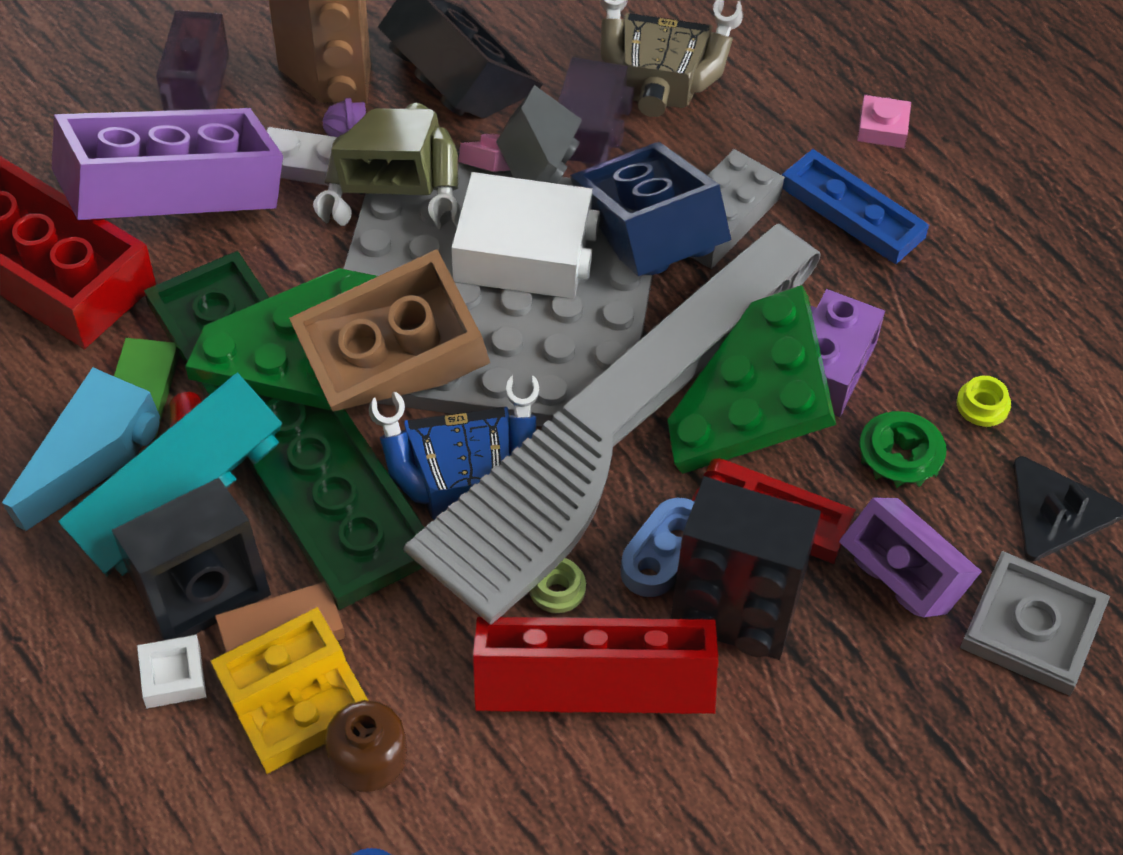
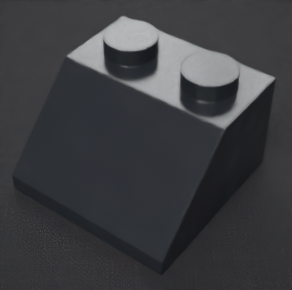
(193, 560)

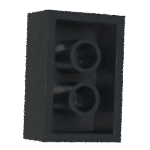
(744, 565)

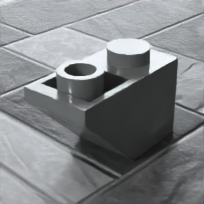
(539, 138)

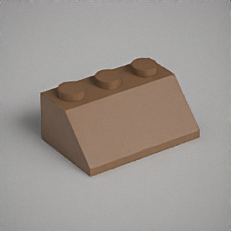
(324, 47)

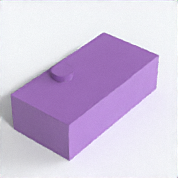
(165, 162)

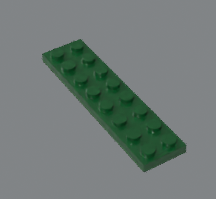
(322, 471)

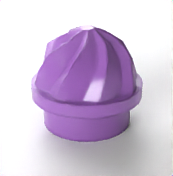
(342, 117)

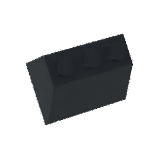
(456, 56)

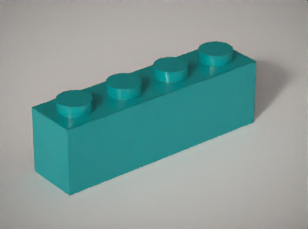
(194, 451)

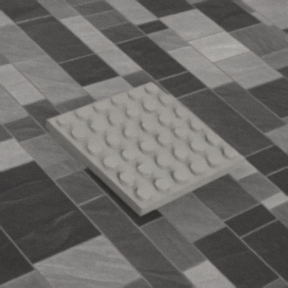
(524, 333)

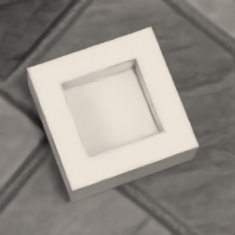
(171, 671)

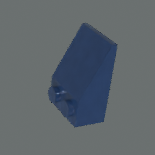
(655, 208)

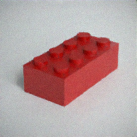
(65, 268)

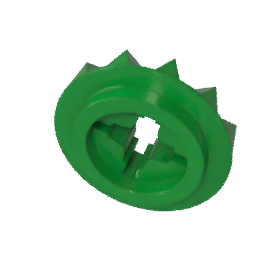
(910, 433)

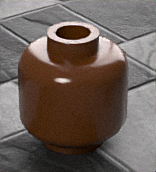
(366, 746)

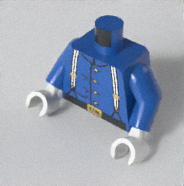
(448, 454)

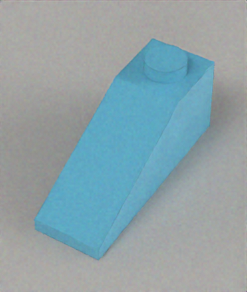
(86, 445)

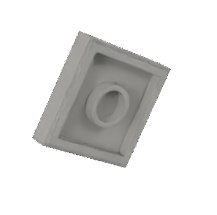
(1035, 623)

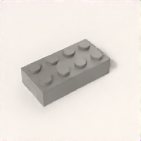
(747, 196)

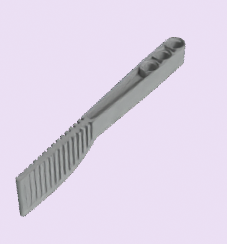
(544, 495)

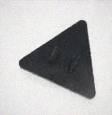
(1057, 509)

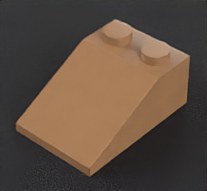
(391, 335)

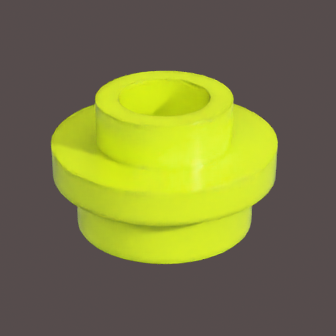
(986, 391)

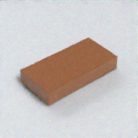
(258, 618)

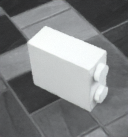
(524, 235)

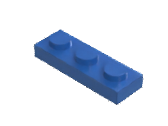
(854, 206)

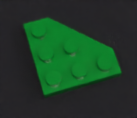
(264, 345)
(757, 386)

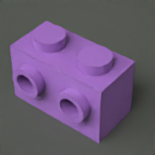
(846, 339)
(909, 557)

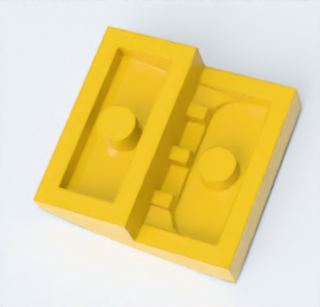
(288, 687)

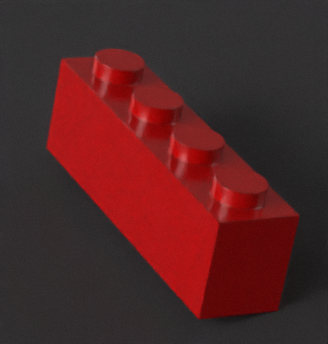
(596, 665)

